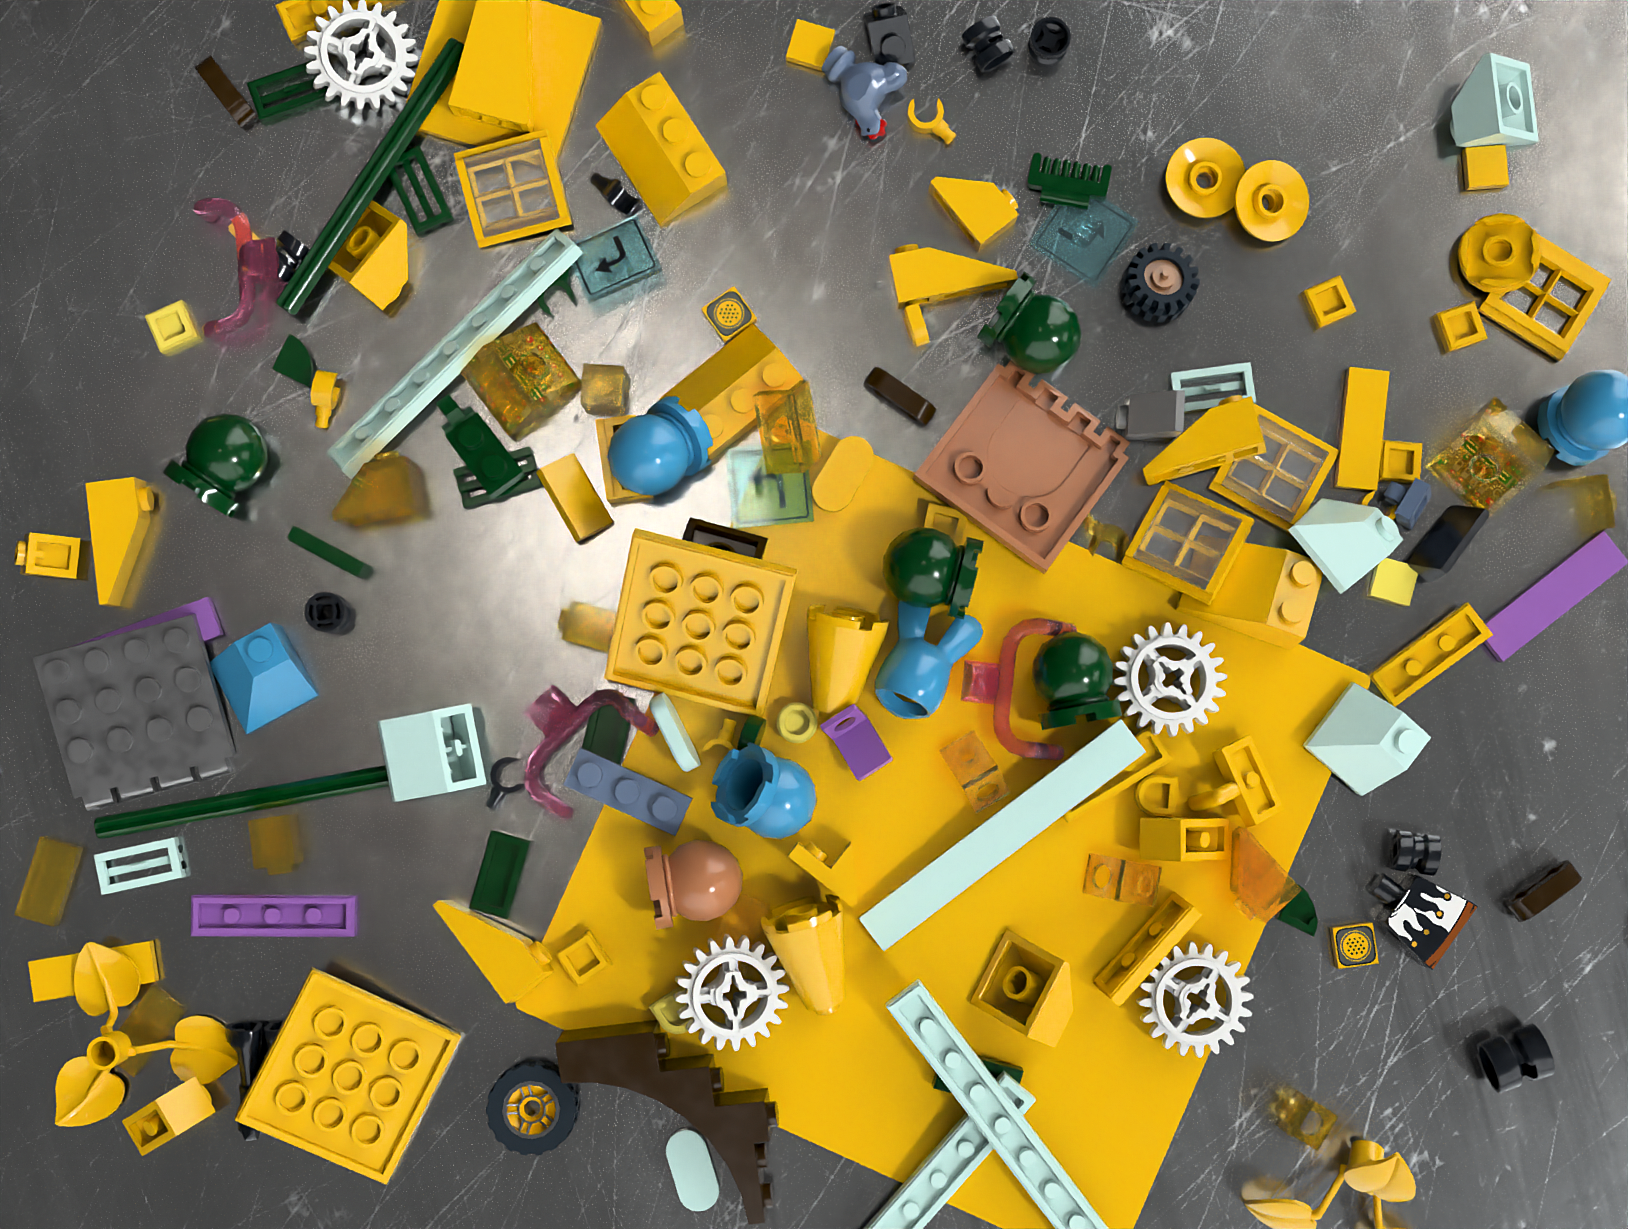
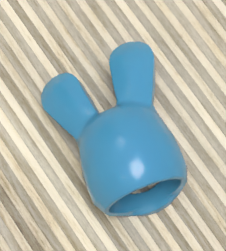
(921, 668)

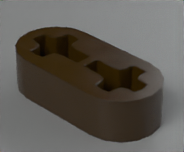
(226, 91)
(900, 396)
(1543, 891)

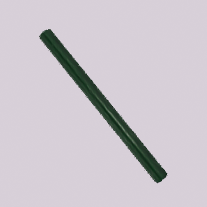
(371, 178)
(241, 802)

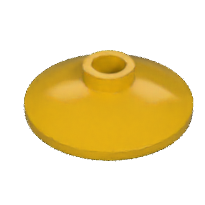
(1207, 158)
(1286, 198)

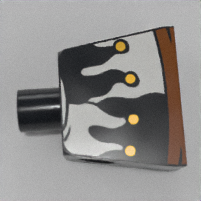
(1420, 916)

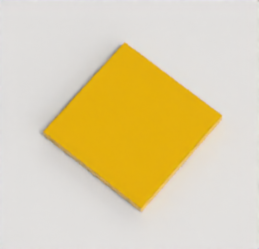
(560, 59)
(699, 622)
(348, 1076)

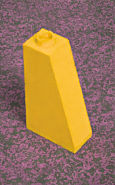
(496, 67)

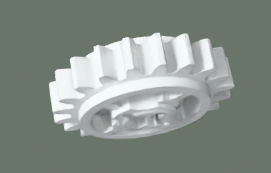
(348, 47)
(1196, 657)
(712, 993)
(1225, 1018)

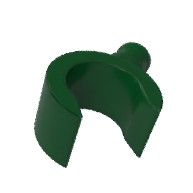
(560, 283)

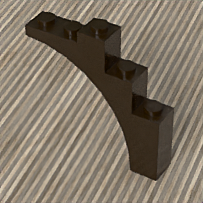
(733, 1122)

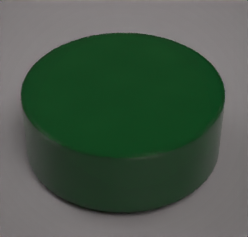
(752, 731)

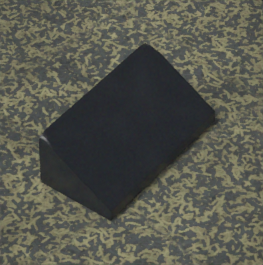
(1447, 541)

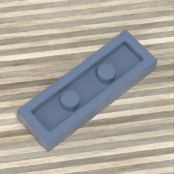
(628, 791)

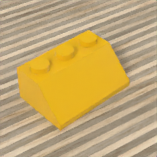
(661, 149)
(726, 384)

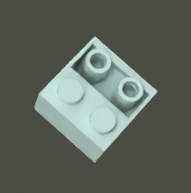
(431, 752)

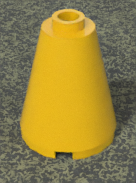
(841, 655)
(811, 949)

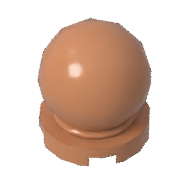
(694, 881)

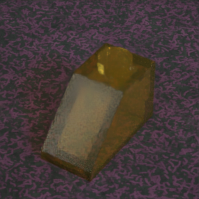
(1258, 879)

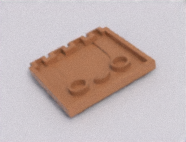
(1023, 464)

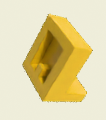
(47, 555)

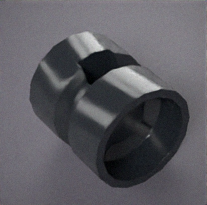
(1515, 1058)

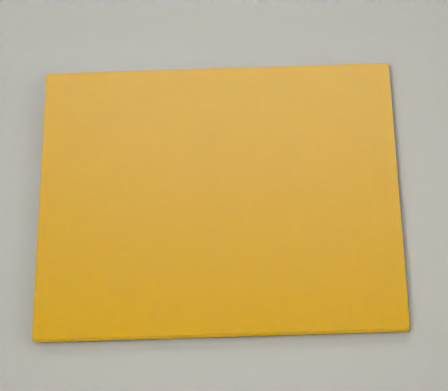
(855, 1075)

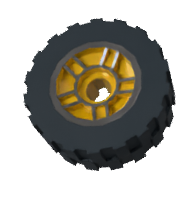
(510, 1116)

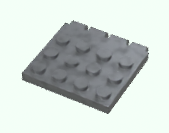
(136, 712)

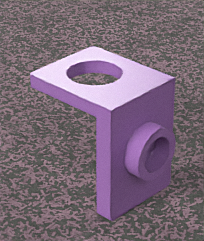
(857, 742)

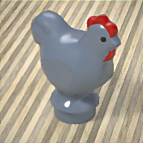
(864, 87)

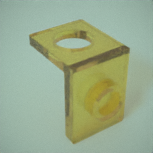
(1601, 498)
(974, 770)
(1128, 880)
(1293, 1113)

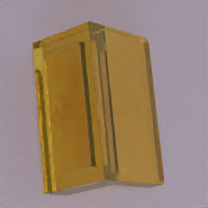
(788, 429)

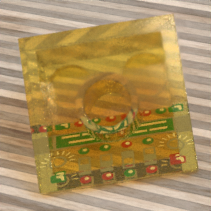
(521, 377)
(1492, 457)
(382, 492)

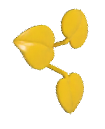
(84, 1084)
(1366, 1172)

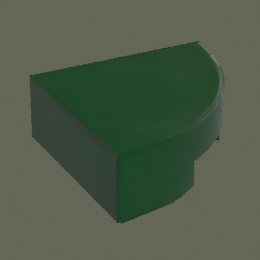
(295, 362)
(1300, 913)

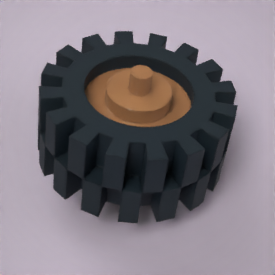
(1160, 282)

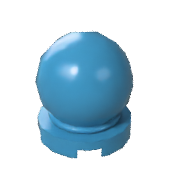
(1587, 416)
(659, 448)
(763, 792)

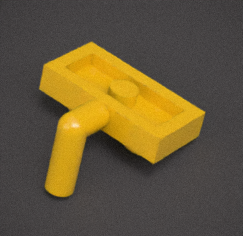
(1245, 783)

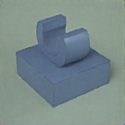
(1409, 502)

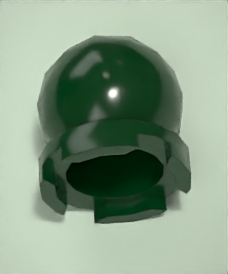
(1035, 329)
(221, 459)
(930, 569)
(1073, 679)

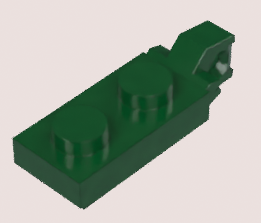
(479, 448)

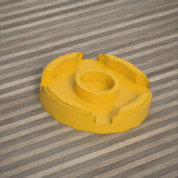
(1499, 253)

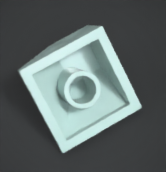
(1495, 105)
(1345, 539)
(1365, 740)

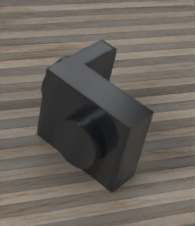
(889, 34)

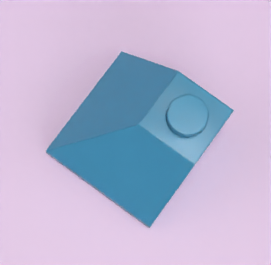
(263, 677)

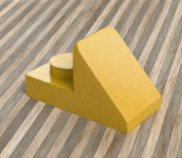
(838, 877)

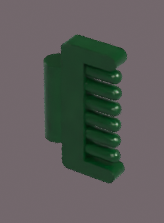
(1068, 190)

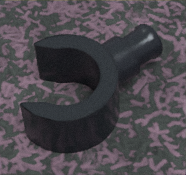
(615, 194)
(500, 791)

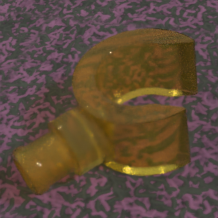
(1108, 533)

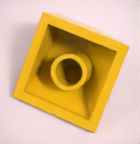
(375, 256)
(1027, 990)

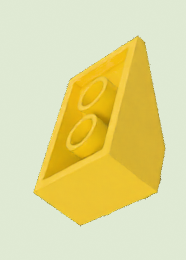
(1263, 596)

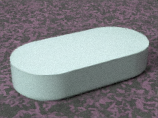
(674, 732)
(692, 1169)

